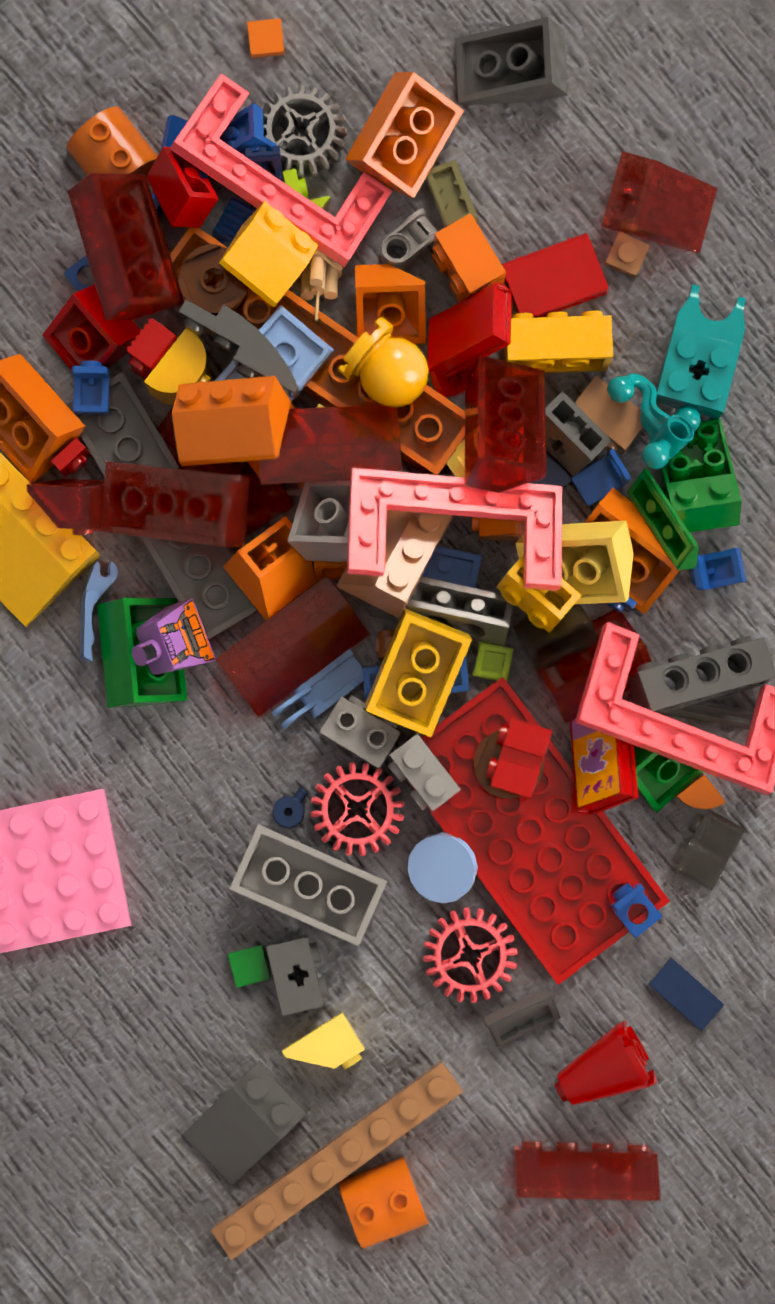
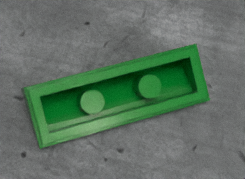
(664, 521)

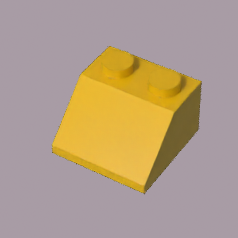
(268, 253)

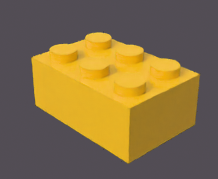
(561, 342)
(417, 672)

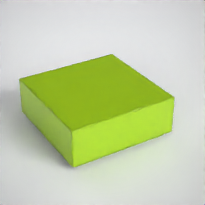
(492, 661)

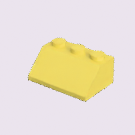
(595, 560)

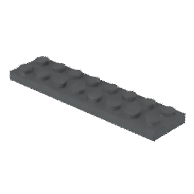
(188, 568)

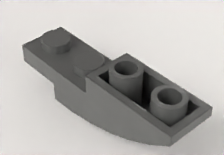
(254, 351)

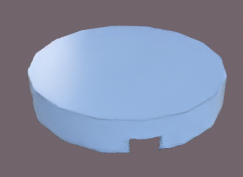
(442, 867)

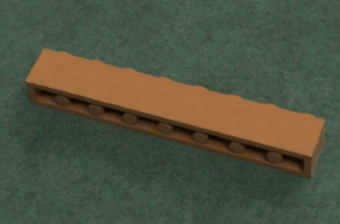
(336, 1159)

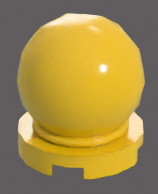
(388, 367)

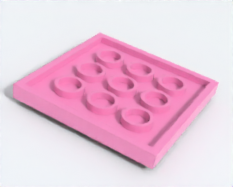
(59, 872)

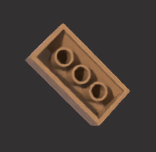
(408, 550)

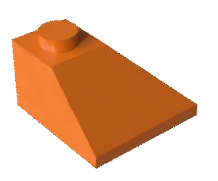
(395, 296)

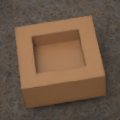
(627, 255)

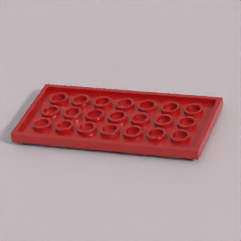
(538, 855)

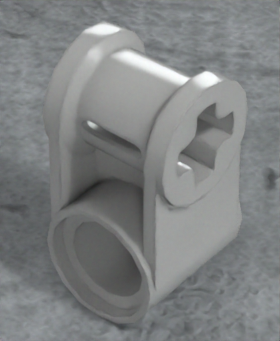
(413, 236)

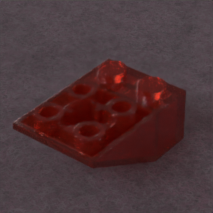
(658, 203)

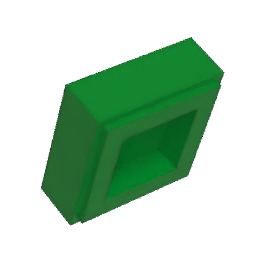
(249, 966)

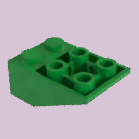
(703, 481)

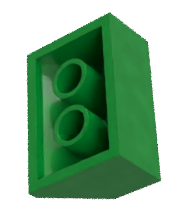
(125, 680)

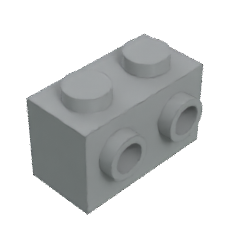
(360, 731)
(424, 773)

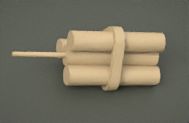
(320, 278)

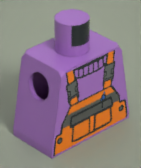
(173, 640)

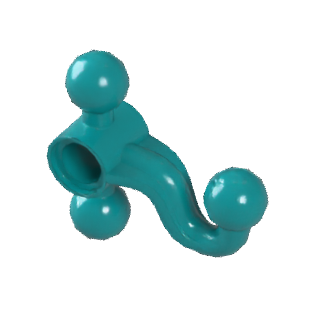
(666, 432)

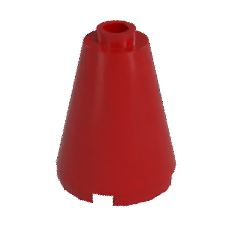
(607, 1068)

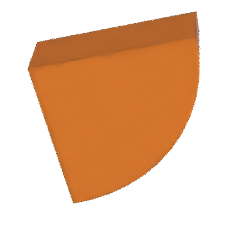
(701, 795)

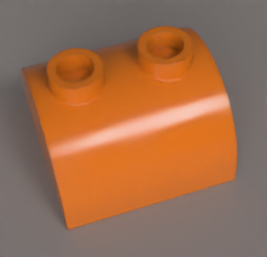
(111, 145)
(382, 1202)

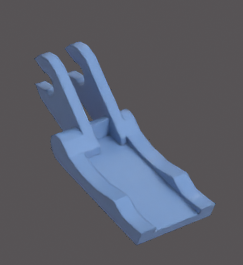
(93, 589)
(324, 688)

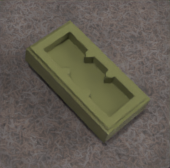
(450, 193)

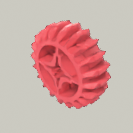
(378, 789)
(481, 982)

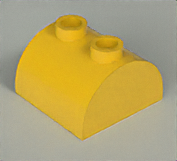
(182, 364)

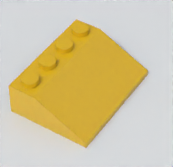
(35, 554)

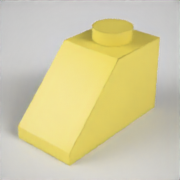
(328, 1045)

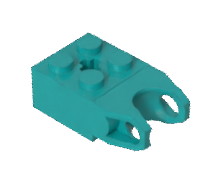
(704, 346)

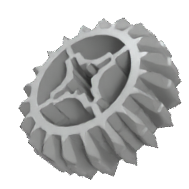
(313, 121)

